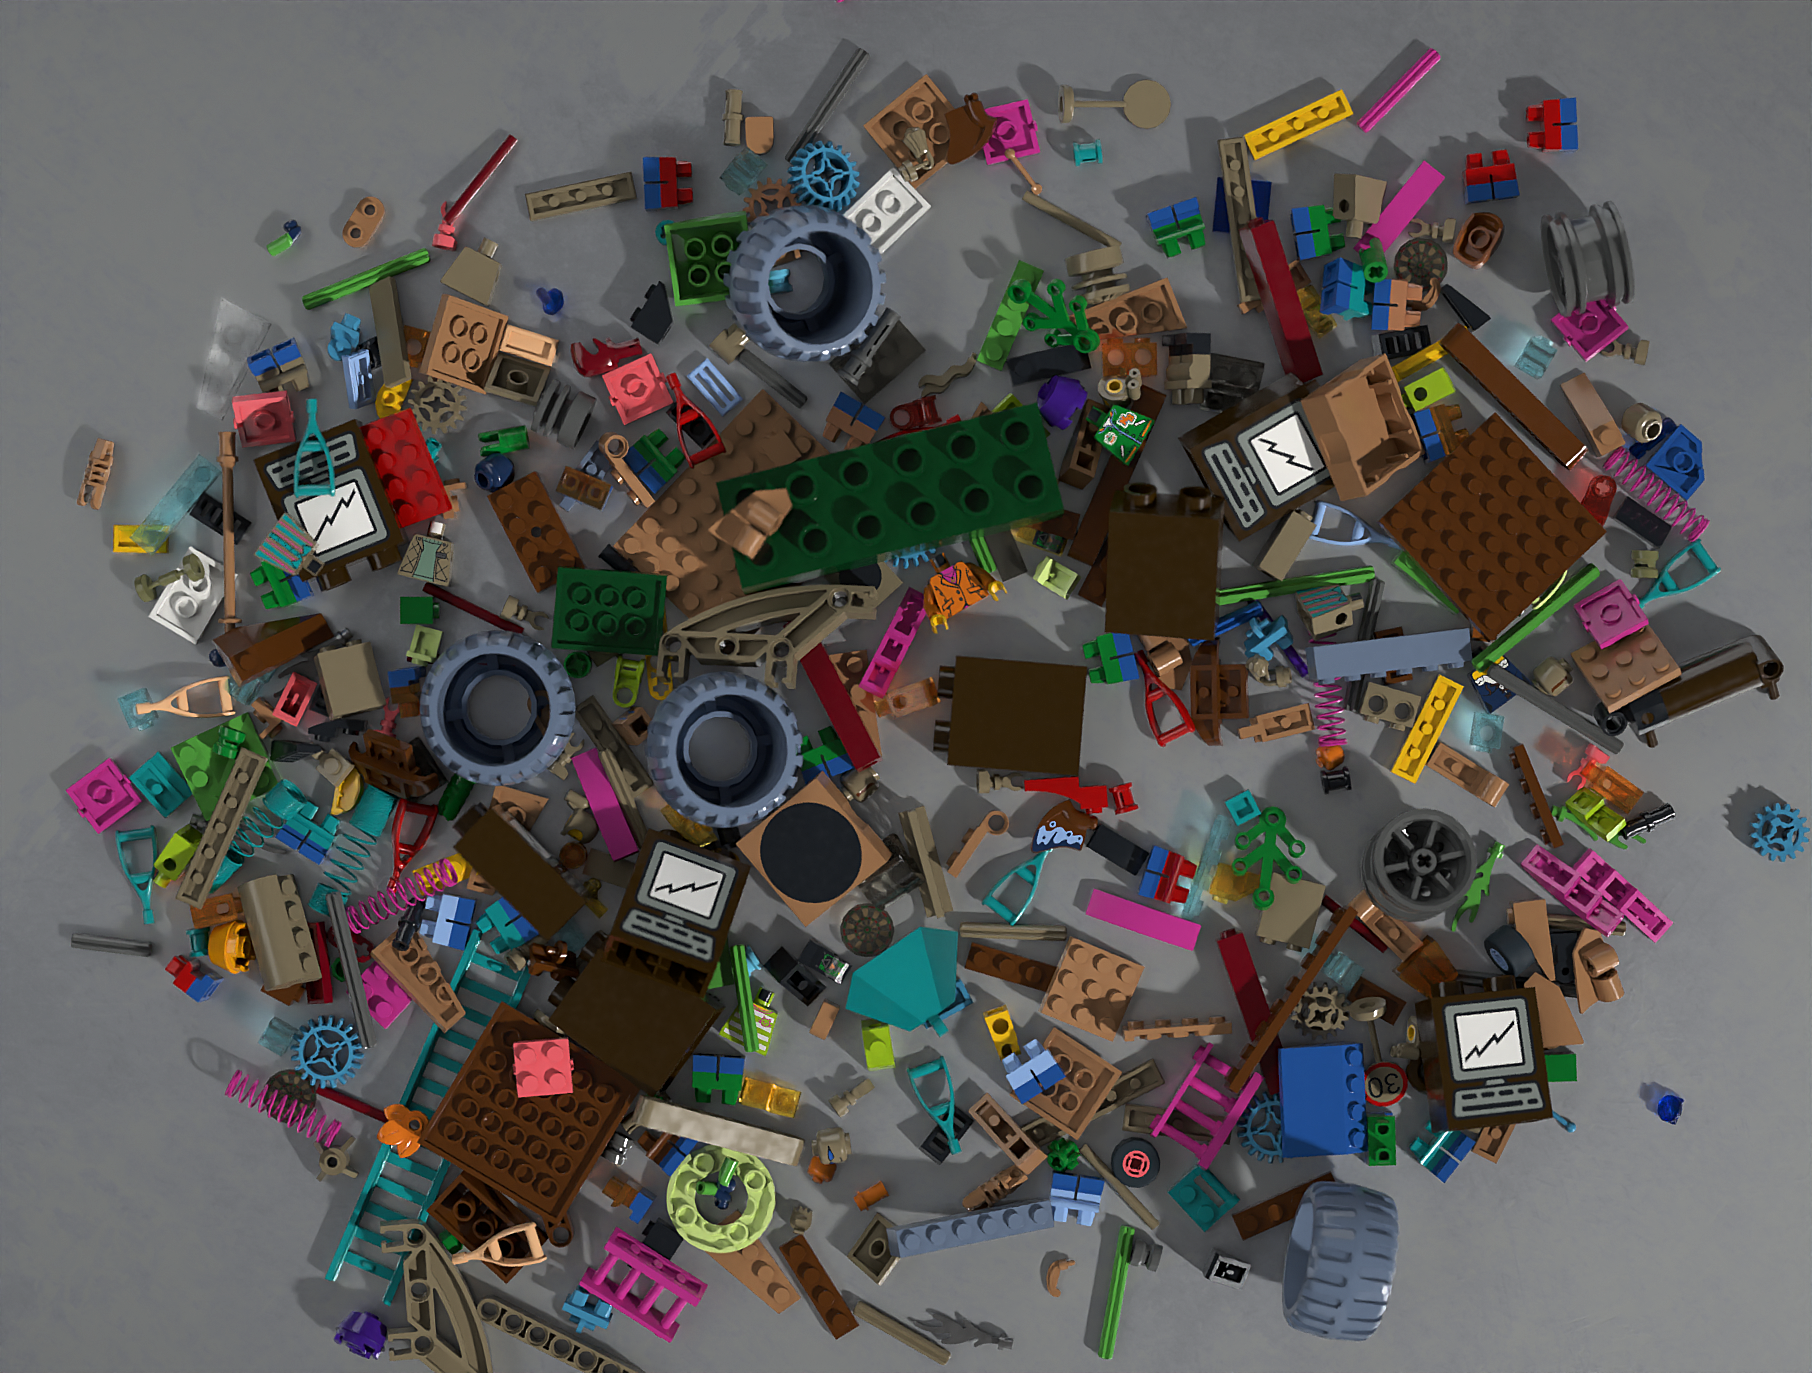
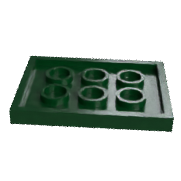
(608, 610)

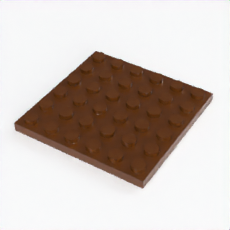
(1492, 527)
(531, 1145)

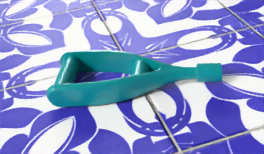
(311, 446)
(1668, 582)
(1028, 876)
(144, 877)
(947, 1107)

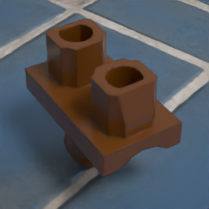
(554, 959)

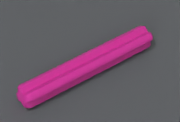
(1398, 90)

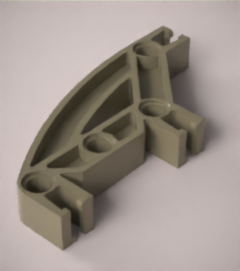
(807, 606)
(432, 1265)

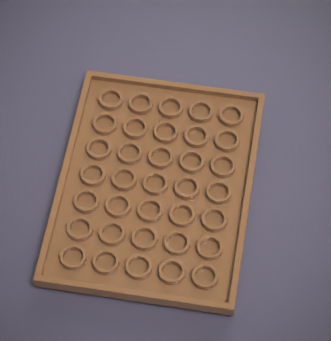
(675, 530)

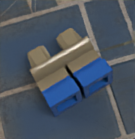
(291, 364)

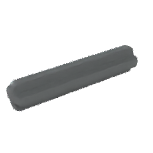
(772, 378)
(111, 945)

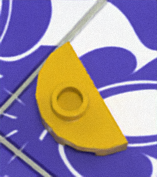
(391, 399)
(348, 793)

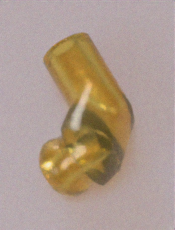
(594, 903)

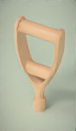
(182, 702)
(495, 1251)

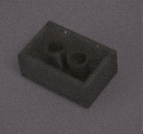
(889, 362)

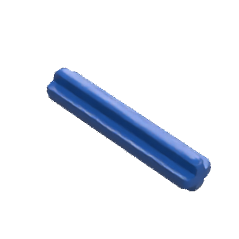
(1235, 619)

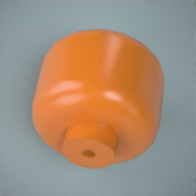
(1330, 756)
(821, 1171)

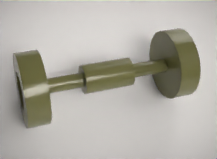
(146, 587)

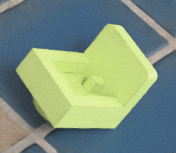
(1056, 577)
(425, 645)

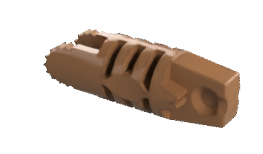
(96, 474)
(995, 1189)

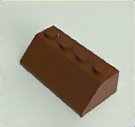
(477, 1213)

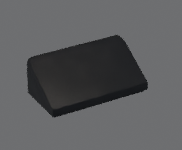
(1642, 522)

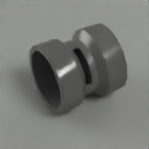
(617, 1142)
(1139, 1255)

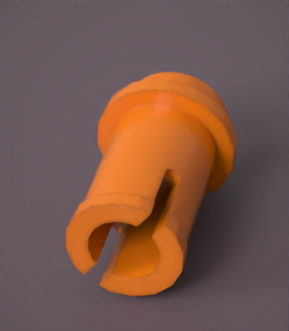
(871, 1196)

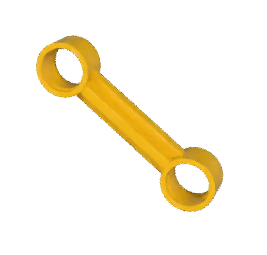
(1418, 361)

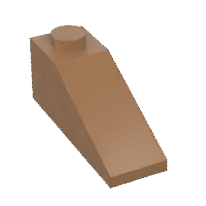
(1592, 415)
(1083, 451)
(1531, 921)
(1007, 1134)

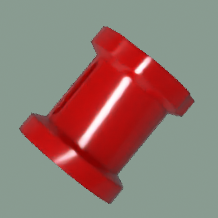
(1123, 798)

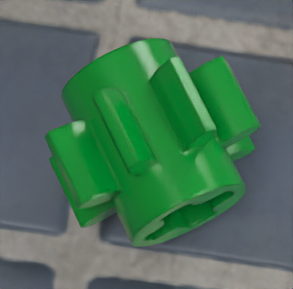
(1063, 1155)

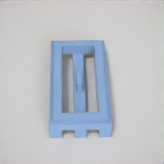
(355, 379)
(730, 405)

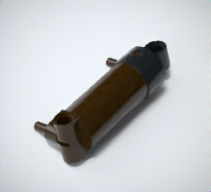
(1703, 683)

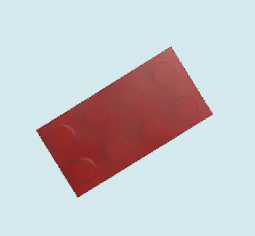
(406, 467)

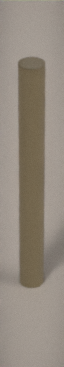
(1070, 220)
(1120, 1188)

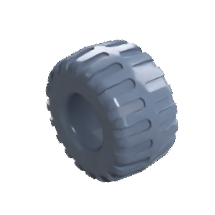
(848, 291)
(447, 718)
(771, 759)
(1340, 1261)

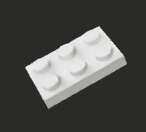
(888, 210)
(190, 605)

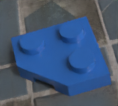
(1679, 462)

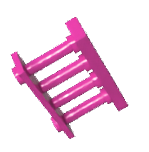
(1218, 1129)
(654, 1266)

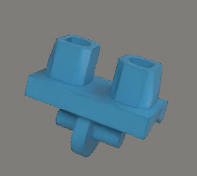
(344, 337)
(1265, 634)
(585, 1313)

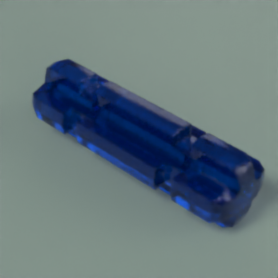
(1638, 449)

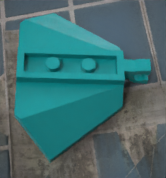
(908, 981)

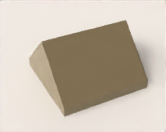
(517, 379)
(872, 1250)

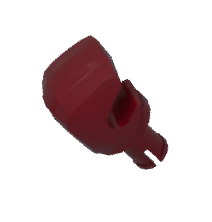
(606, 358)

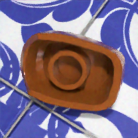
(1478, 239)

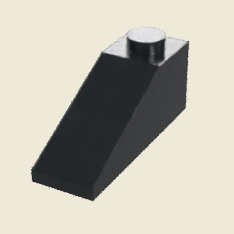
(1046, 364)

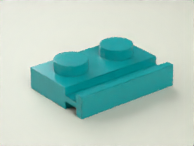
(161, 784)

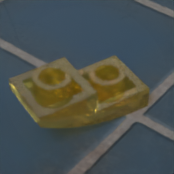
(692, 831)
(769, 1097)

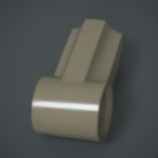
(729, 343)

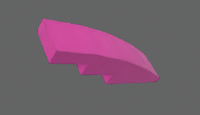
(1402, 207)
(894, 644)
(605, 805)
(1571, 890)
(1622, 895)
(1143, 919)

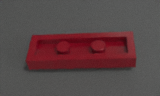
(321, 990)

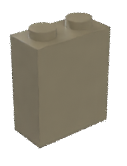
(1284, 544)
(349, 679)
(1292, 914)

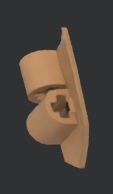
(753, 520)
(1168, 658)
(1595, 970)
(1555, 1017)

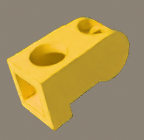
(1002, 1031)

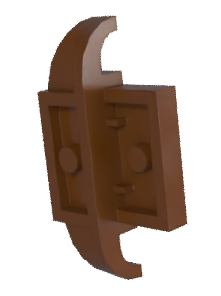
(1216, 692)
(390, 766)

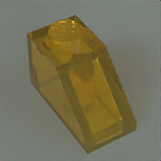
(1228, 886)

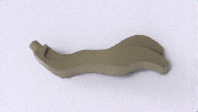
(940, 384)

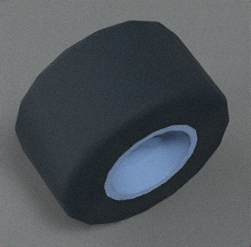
(1509, 951)

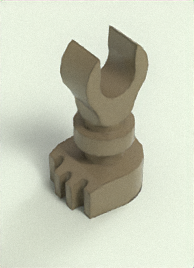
(1446, 231)
(1638, 353)
(511, 608)
(557, 767)
(985, 782)
(516, 958)
(840, 1104)
(800, 1220)

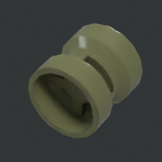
(1647, 558)

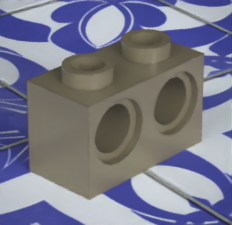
(1390, 699)

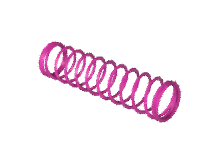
(1617, 454)
(1324, 740)
(443, 873)
(333, 1127)

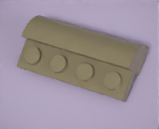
(279, 931)

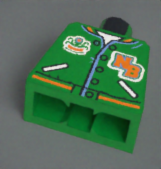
(1120, 431)

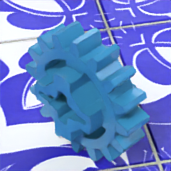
(1770, 817)

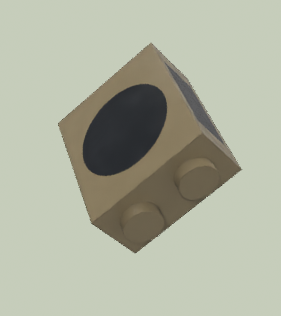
(871, 575)

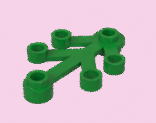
(1080, 335)
(1268, 852)

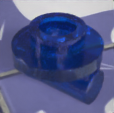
(551, 300)
(1670, 1108)

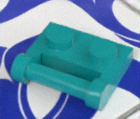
(1197, 1202)

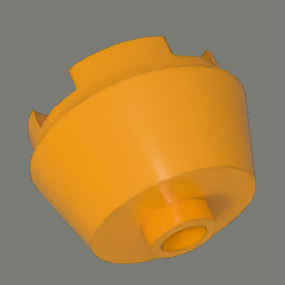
(231, 946)

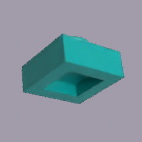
(1242, 807)

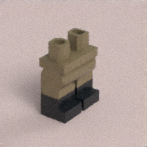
(1188, 367)

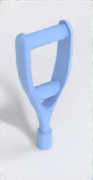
(1358, 531)

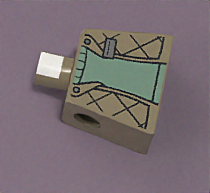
(429, 557)

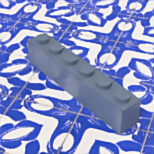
(1389, 654)
(970, 1227)

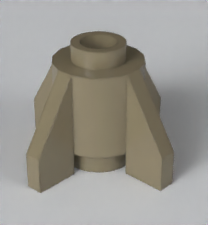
(340, 1154)

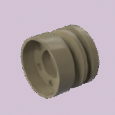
(1097, 274)

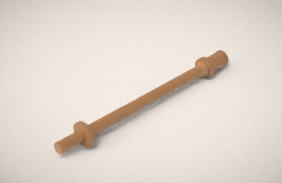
(227, 460)

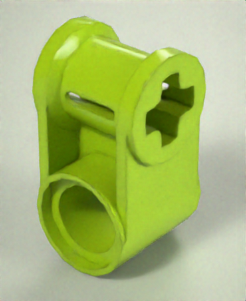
(628, 679)

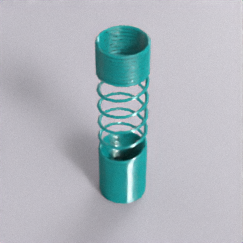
(282, 800)
(370, 818)

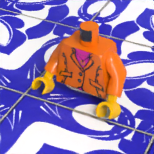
(956, 589)

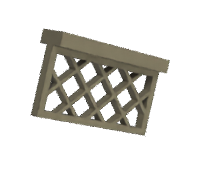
(923, 850)

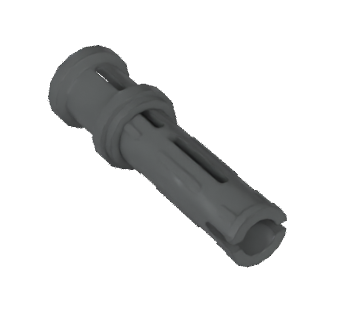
(861, 357)

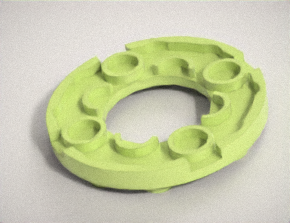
(712, 1237)

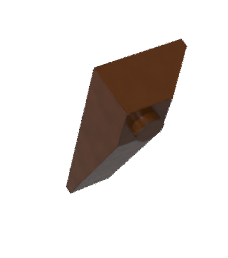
(262, 647)

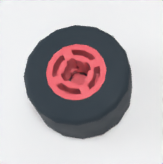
(1138, 1154)

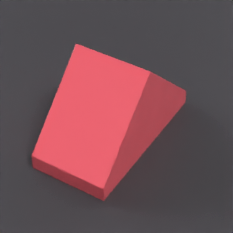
(294, 699)

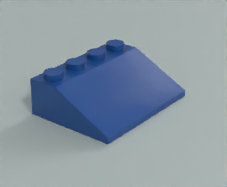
(1322, 1099)

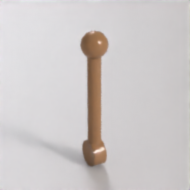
(1036, 188)

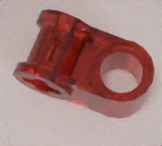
(917, 414)
(1599, 504)

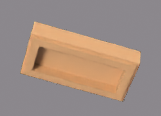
(529, 345)

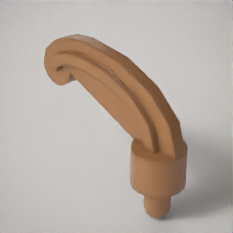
(1429, 299)
(1053, 1275)

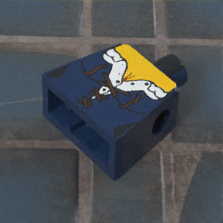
(1489, 692)

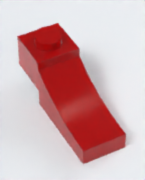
(1091, 798)

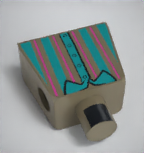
(290, 547)
(1326, 609)

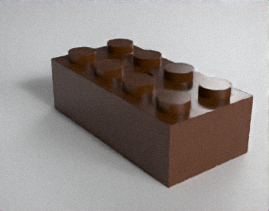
(527, 506)

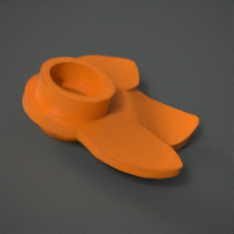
(399, 1131)

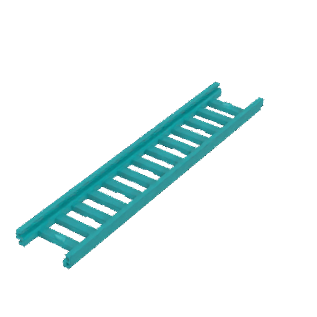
(418, 1080)

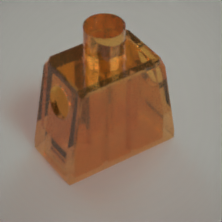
(917, 695)
(1621, 794)
(208, 915)
(1426, 967)

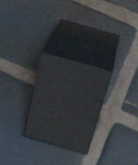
(1226, 1269)

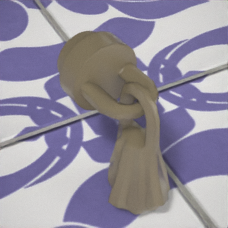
(916, 141)
(1259, 668)

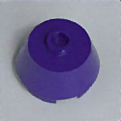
(1060, 399)
(362, 1334)

